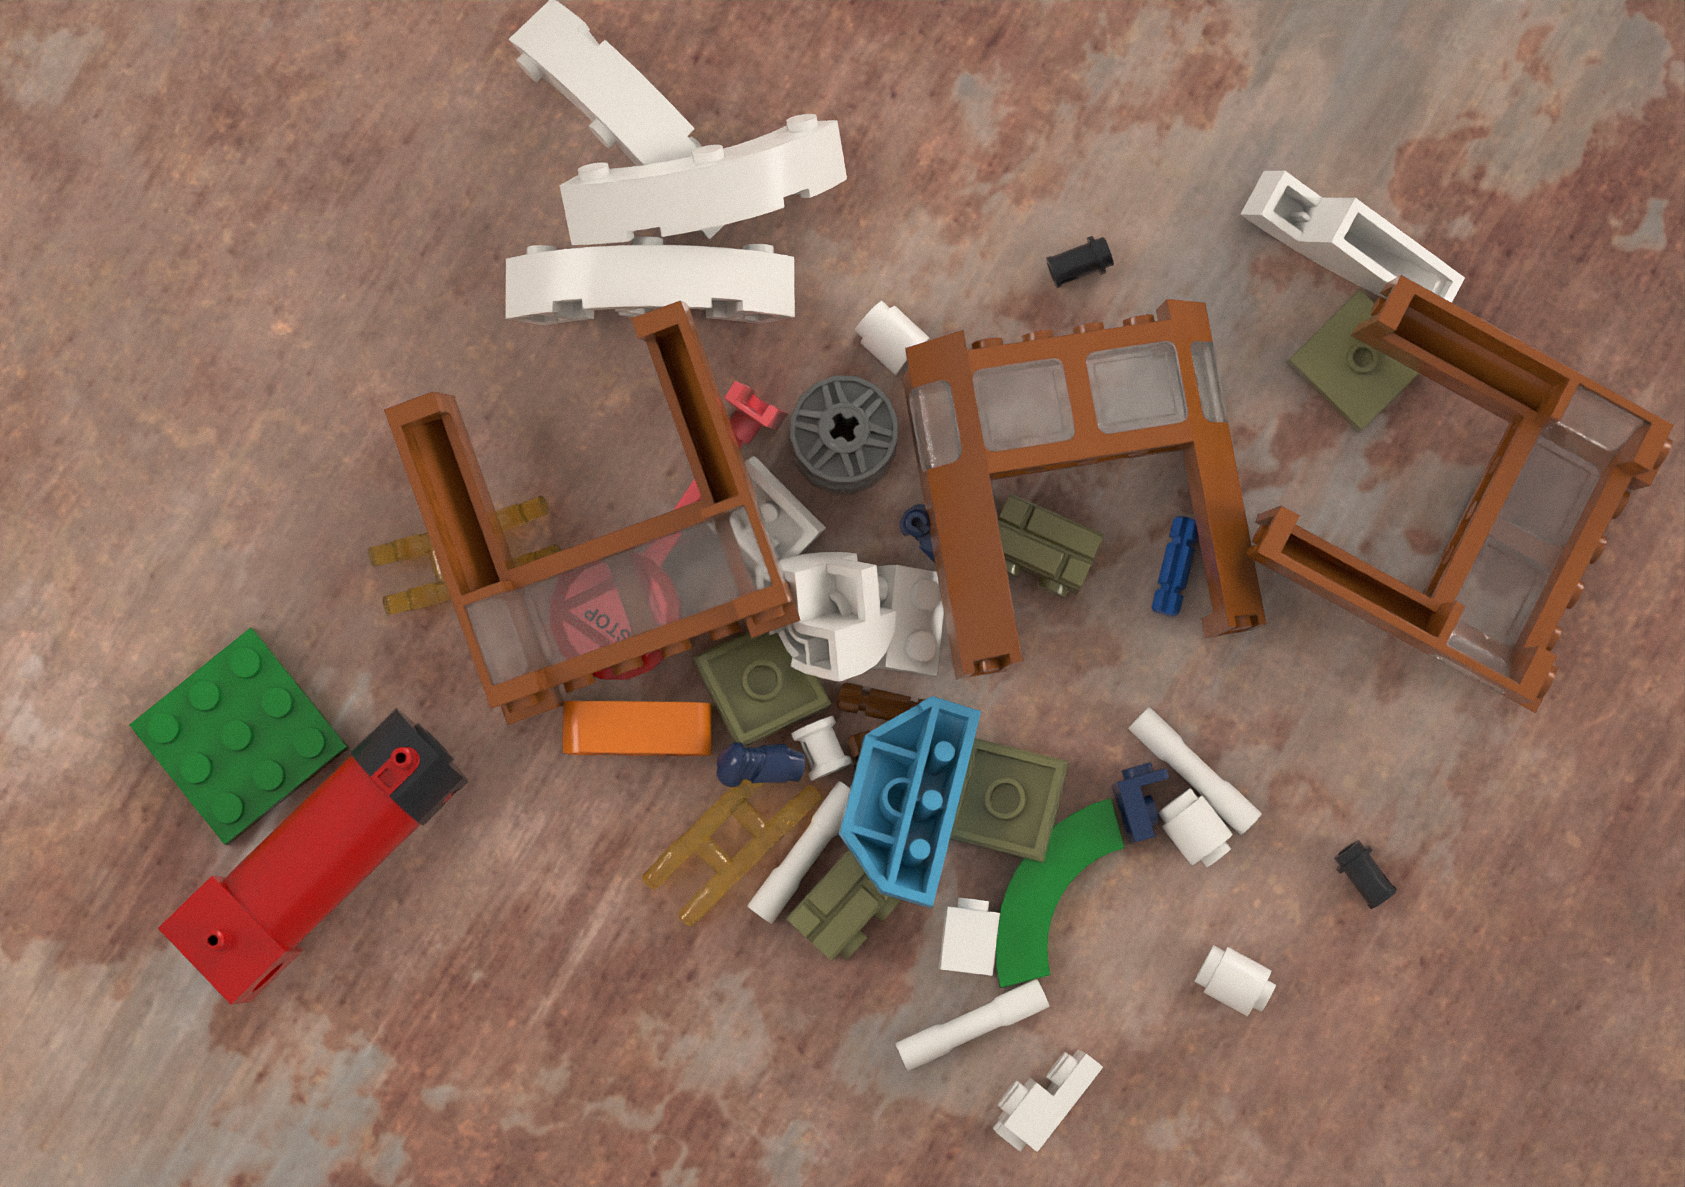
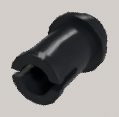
(1080, 261)
(1364, 873)

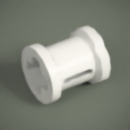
(821, 748)

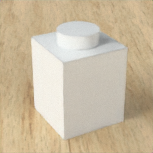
(969, 937)

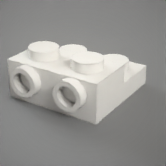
(1034, 1113)

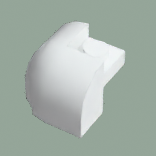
(839, 613)

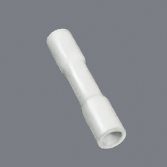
(1219, 793)
(785, 879)
(942, 1038)

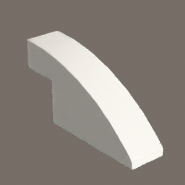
(1344, 237)

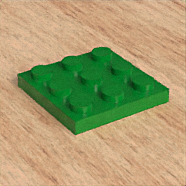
(239, 736)

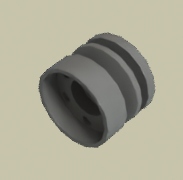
(833, 463)

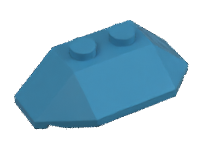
(909, 797)

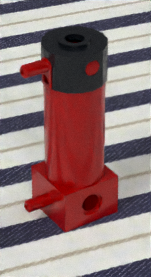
(250, 922)

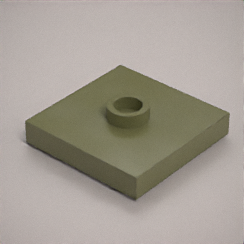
(1347, 371)
(758, 687)
(1009, 800)

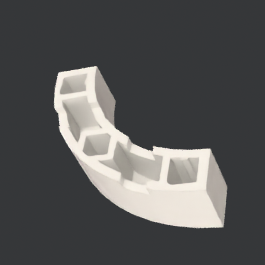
(604, 87)
(707, 188)
(637, 278)

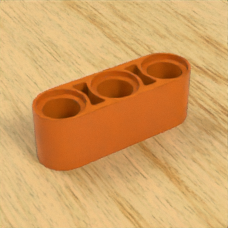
(637, 728)

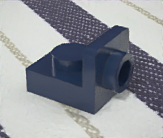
(1136, 811)

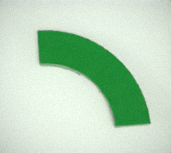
(1038, 886)

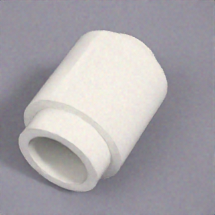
(887, 334)
(1195, 828)
(1235, 980)

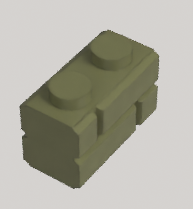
(1046, 546)
(840, 909)

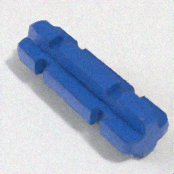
(1175, 567)

